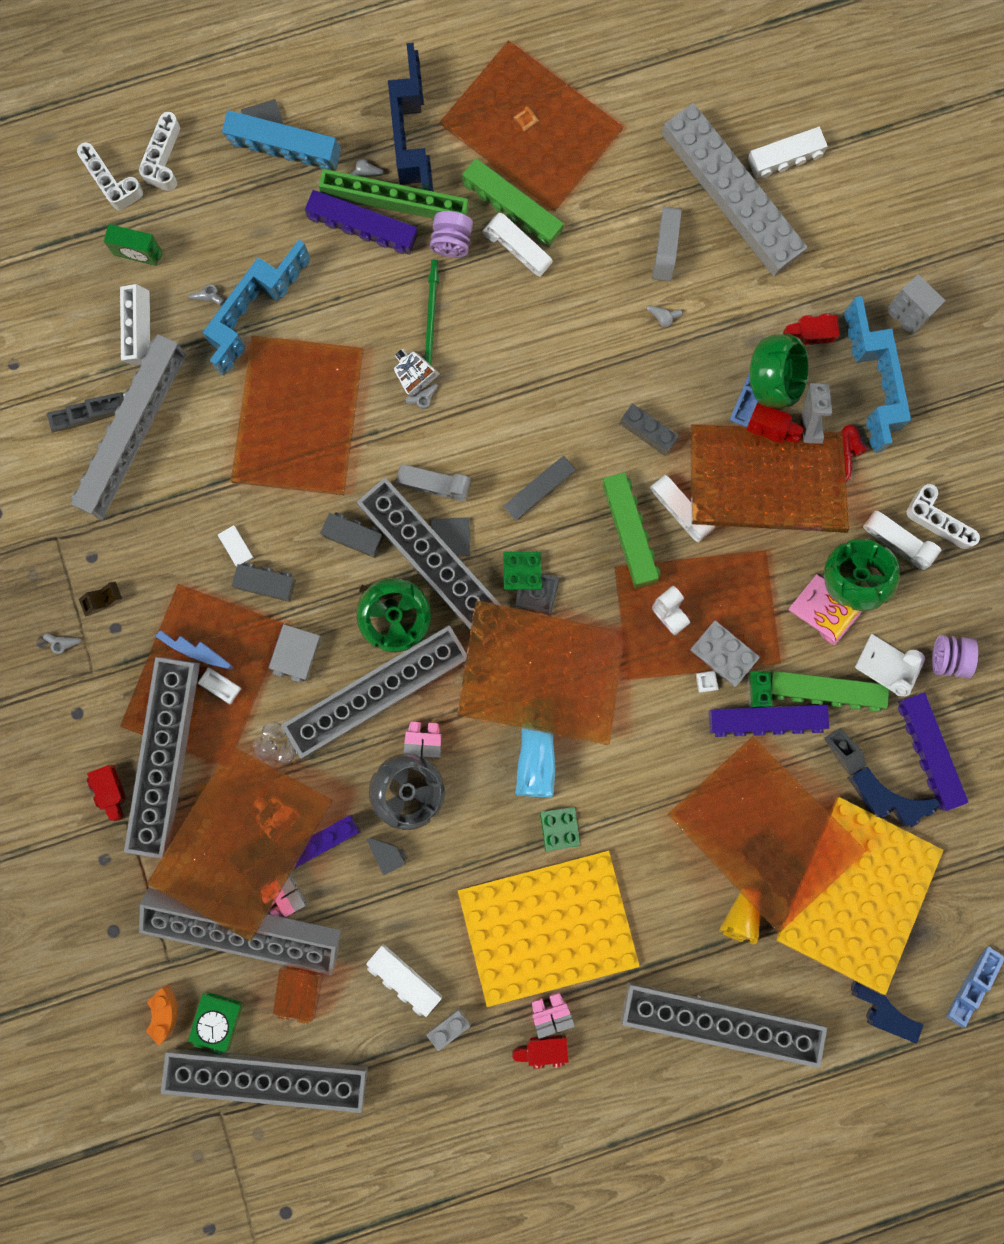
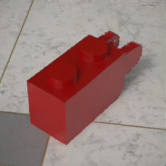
(815, 329)
(774, 425)
(107, 791)
(543, 1051)

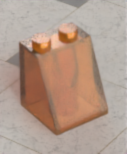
(297, 994)

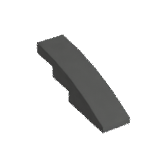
(85, 413)
(540, 488)

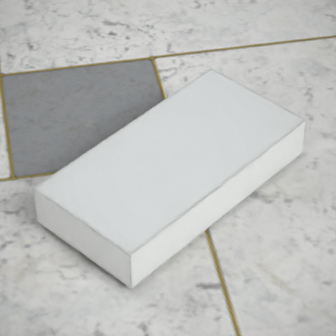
(235, 546)
(219, 685)

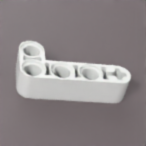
(168, 129)
(103, 176)
(518, 243)
(679, 507)
(944, 520)
(901, 541)
(668, 610)

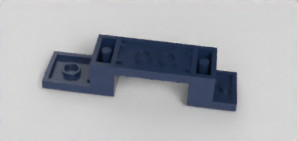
(407, 98)

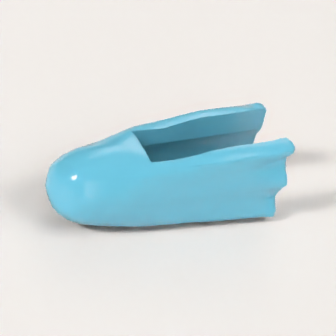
(536, 765)

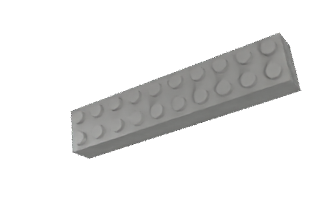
(733, 189)
(128, 427)
(424, 550)
(375, 692)
(161, 757)
(277, 940)
(723, 1024)
(264, 1080)

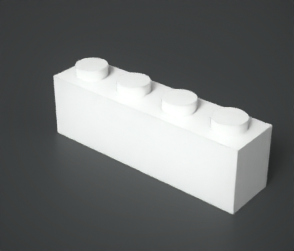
(787, 152)
(134, 323)
(404, 980)

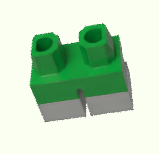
(760, 686)

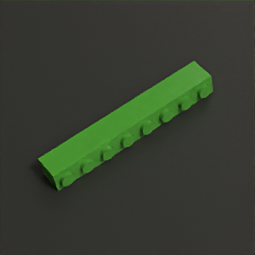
(389, 195)

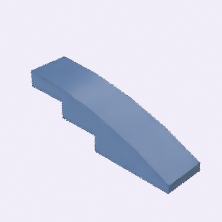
(745, 405)
(200, 652)
(975, 986)

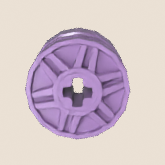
(451, 234)
(955, 656)

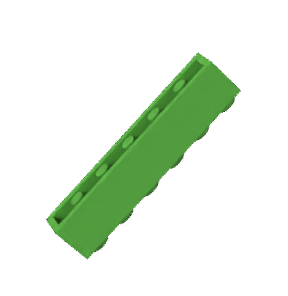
(512, 202)
(630, 530)
(829, 690)

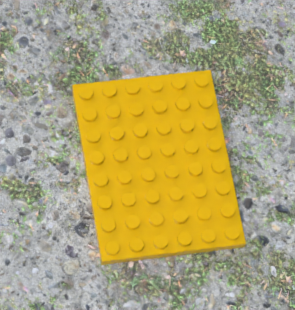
(872, 907)
(548, 928)

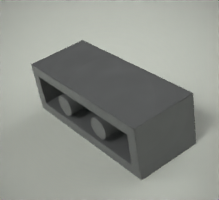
(649, 429)
(352, 534)
(264, 582)

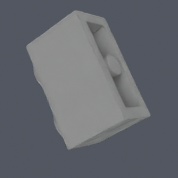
(448, 1029)

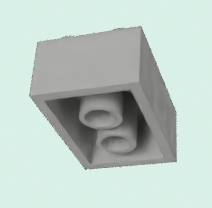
(915, 304)

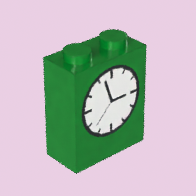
(132, 245)
(215, 1022)

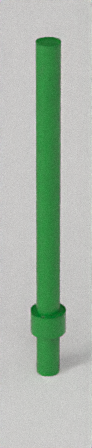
(433, 279)

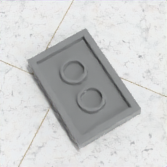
(724, 653)

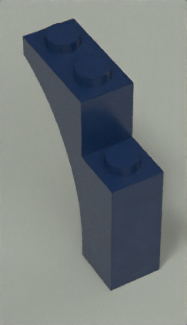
(880, 799)
(885, 1015)

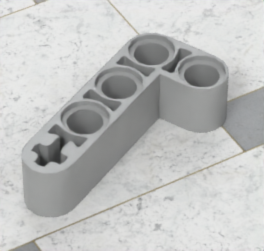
(667, 244)
(434, 483)

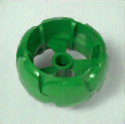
(779, 371)
(854, 590)
(397, 638)

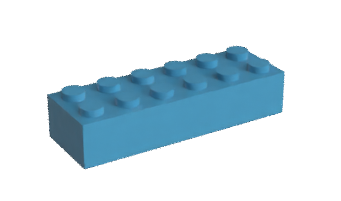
(281, 140)

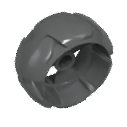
(396, 769)

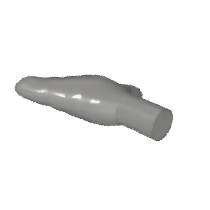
(365, 169)
(208, 294)
(663, 315)
(423, 398)
(59, 644)

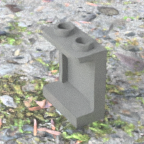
(815, 406)
(294, 653)

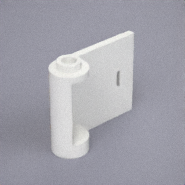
(890, 666)

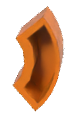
(164, 1015)

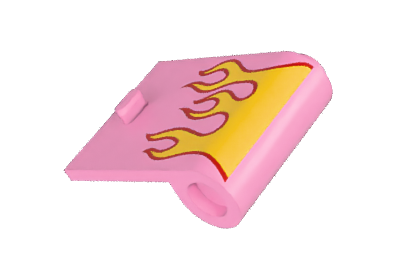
(823, 612)

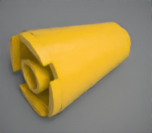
(742, 921)

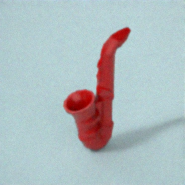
(852, 442)

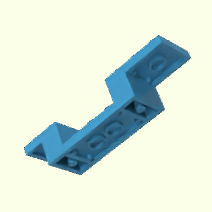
(259, 277)
(881, 347)

